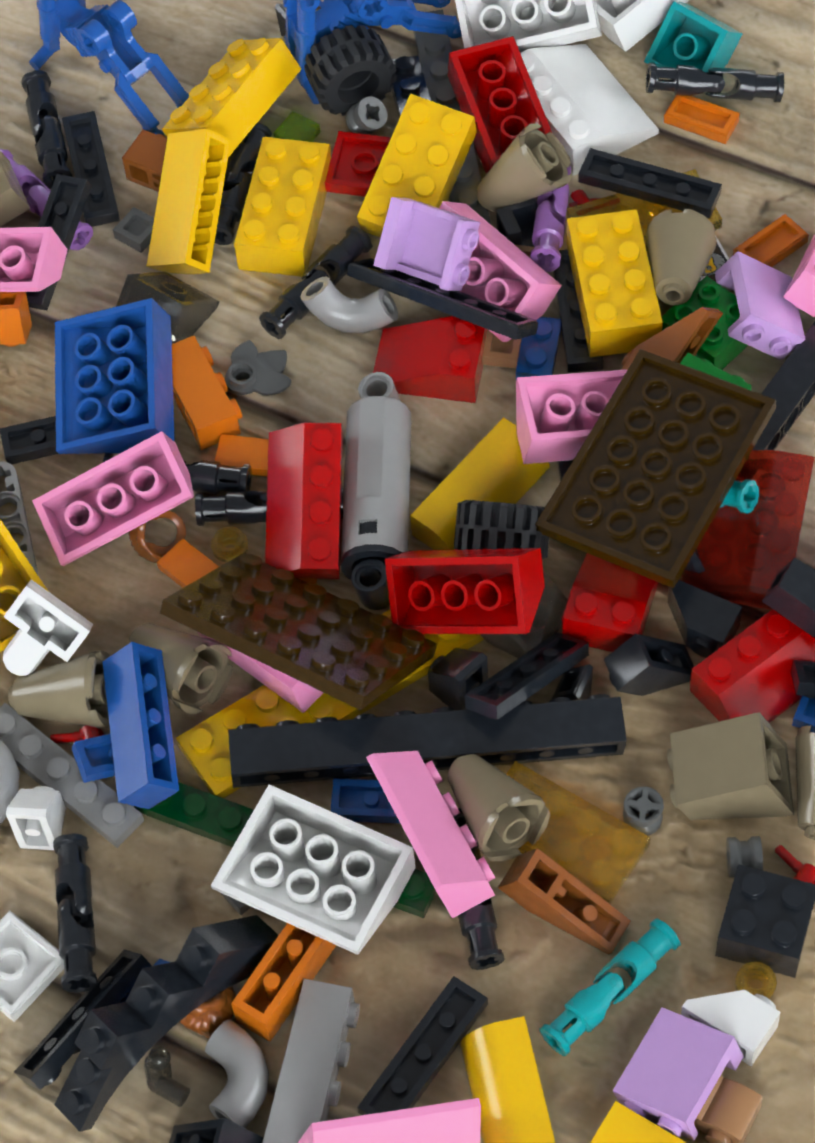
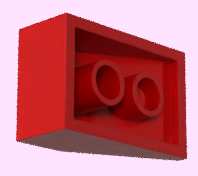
(434, 358)
(607, 604)

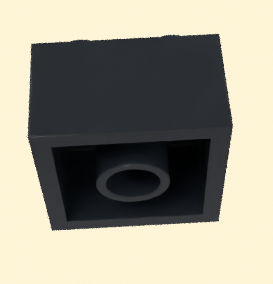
(766, 920)

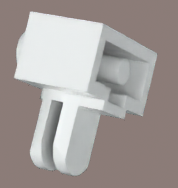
(43, 627)

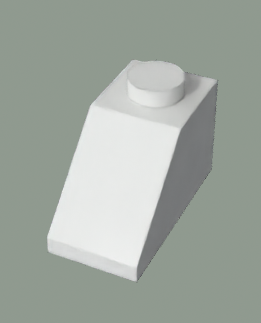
(36, 817)
(739, 1014)

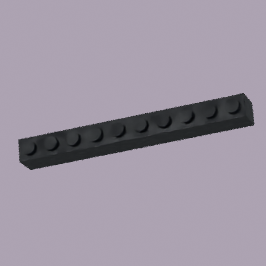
(340, 747)

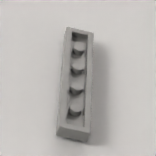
(58, 770)

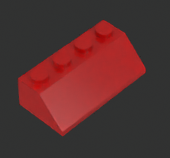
(498, 92)
(305, 500)
(465, 590)
(753, 670)

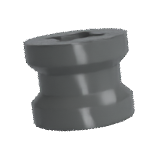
(358, 116)
(644, 801)
(745, 853)

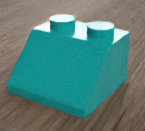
(692, 39)

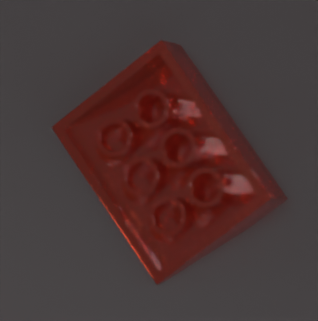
(749, 549)

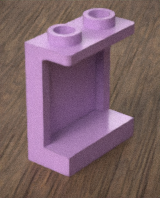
(427, 243)
(765, 317)
(676, 1071)

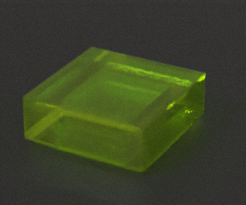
(297, 128)

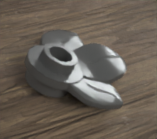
(260, 369)

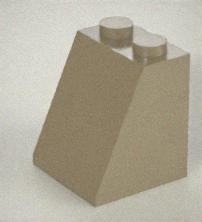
(731, 770)

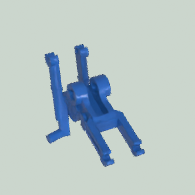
(307, 25)
(106, 34)

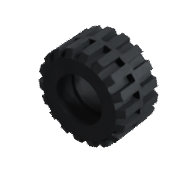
(349, 68)
(498, 526)

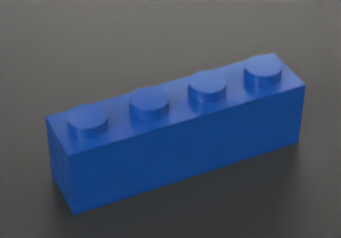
(140, 726)

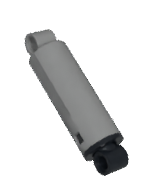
(375, 487)

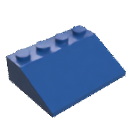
(113, 378)

